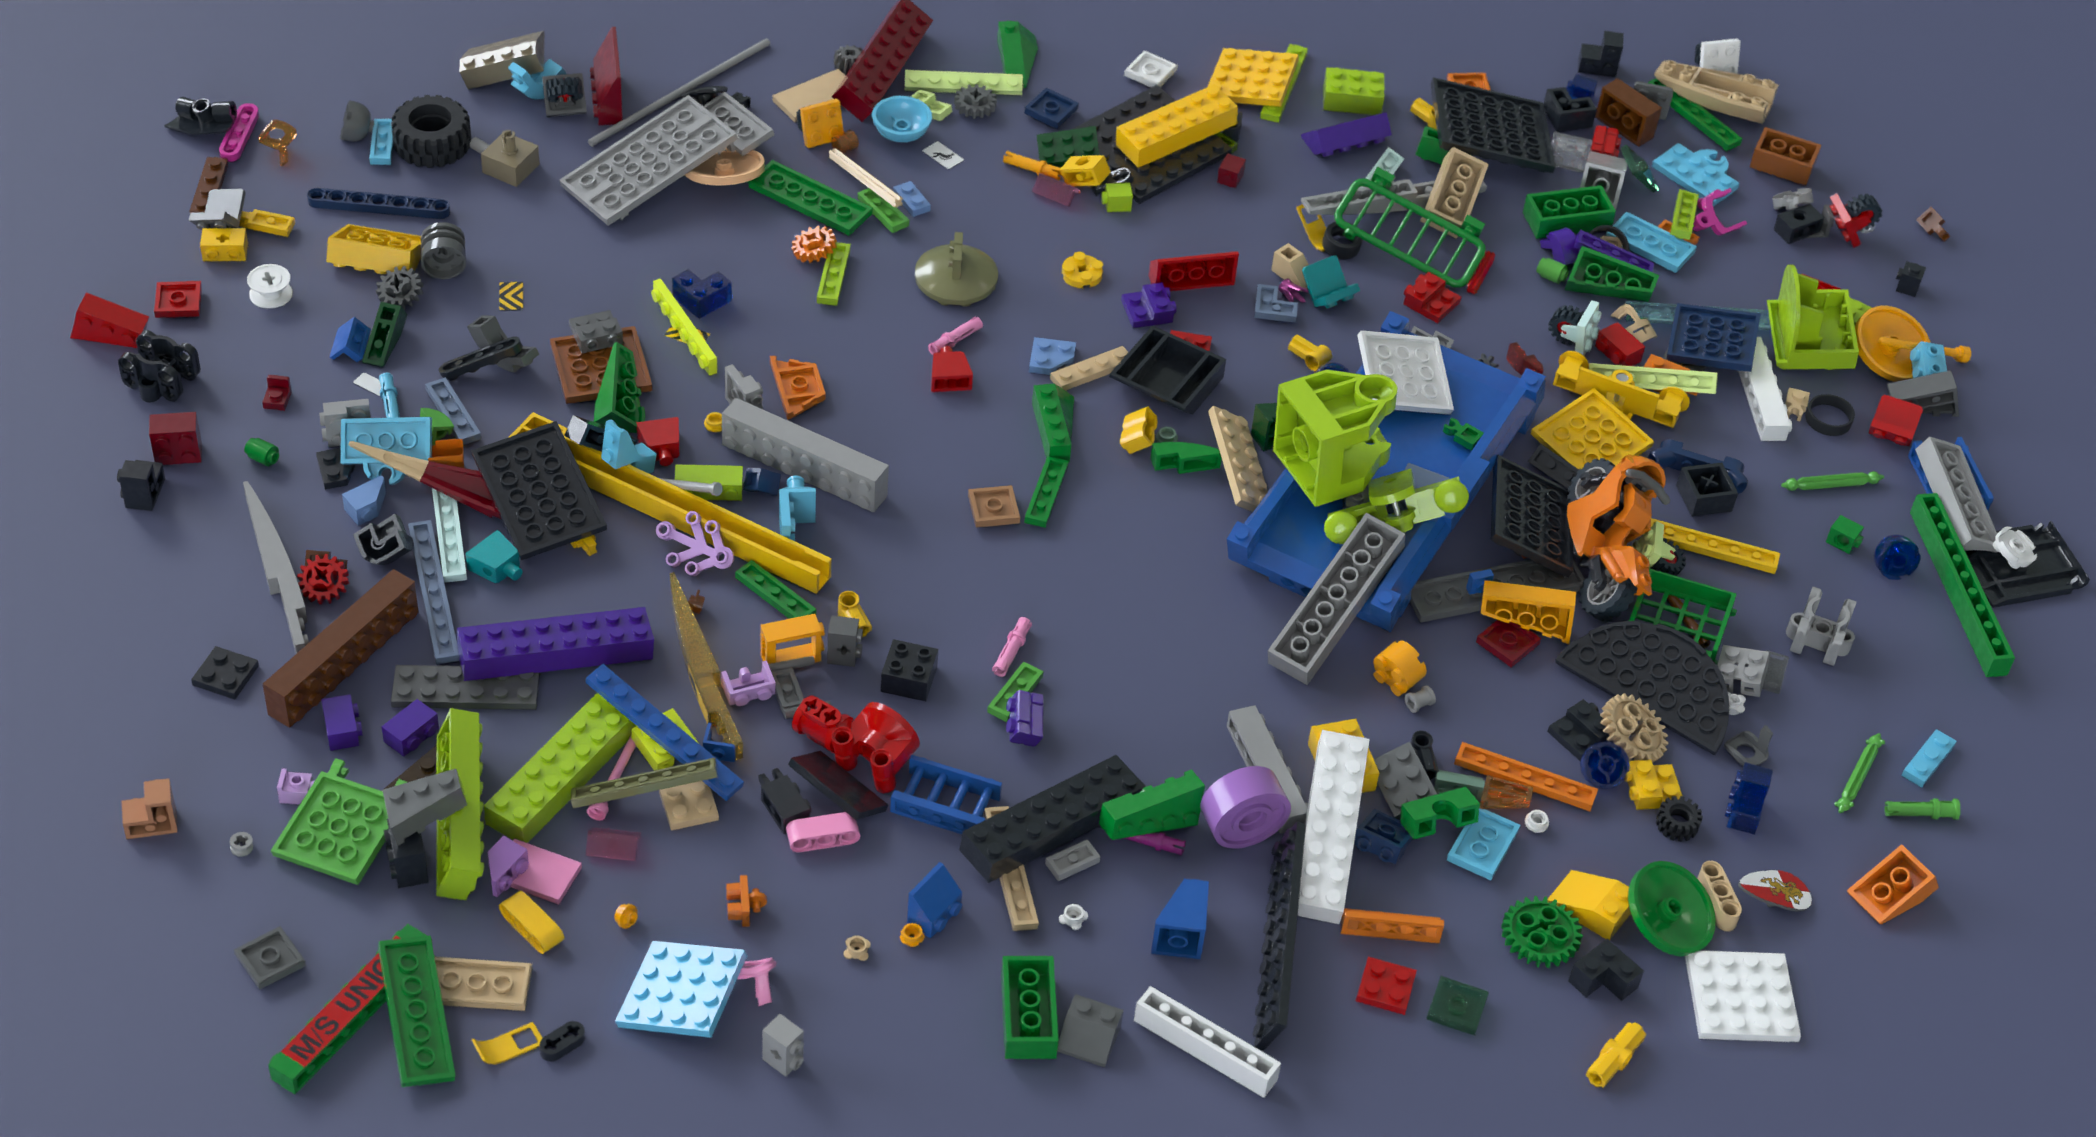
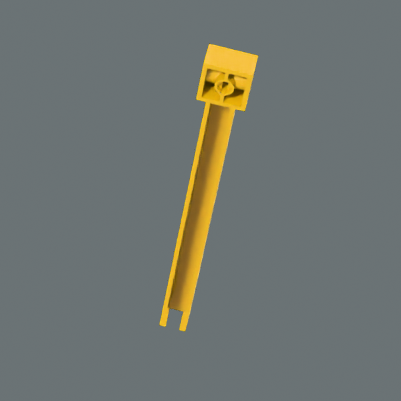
(671, 504)

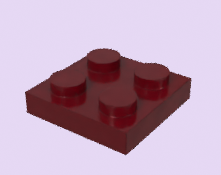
(1508, 641)

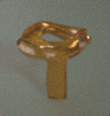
(278, 144)

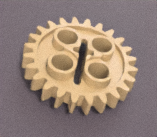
(1621, 721)

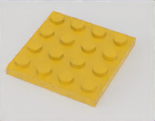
(1254, 75)
(1590, 431)

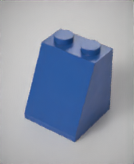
(1182, 922)

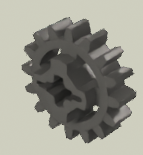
(975, 101)
(400, 287)

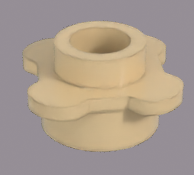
(857, 942)

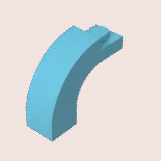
(532, 84)

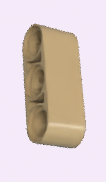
(1722, 895)

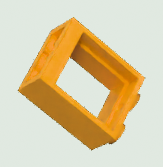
(790, 630)

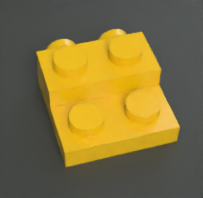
(1651, 784)

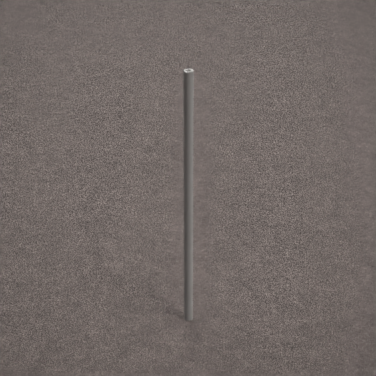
(678, 92)

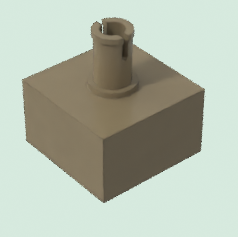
(510, 158)

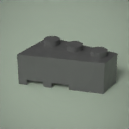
(1933, 392)
(422, 802)

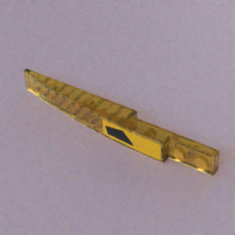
(702, 668)

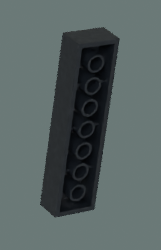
(1046, 819)

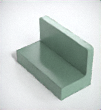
(1449, 781)

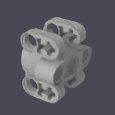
(1821, 632)

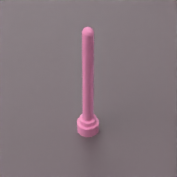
(600, 810)

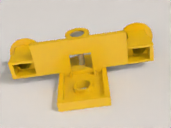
(1620, 390)

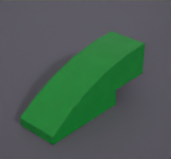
(1184, 457)

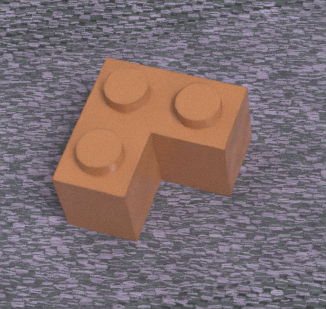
(150, 814)

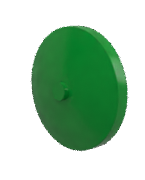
(1671, 908)

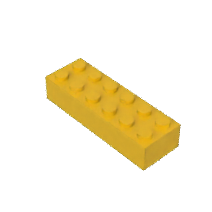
(1176, 125)

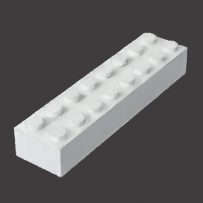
(1331, 825)

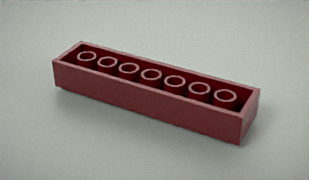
(882, 59)

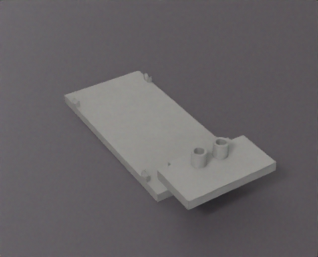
(663, 153)

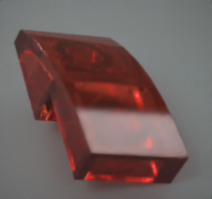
(1519, 361)

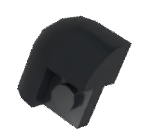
(384, 542)

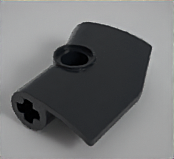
(202, 118)

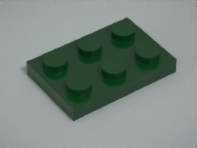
(1061, 145)

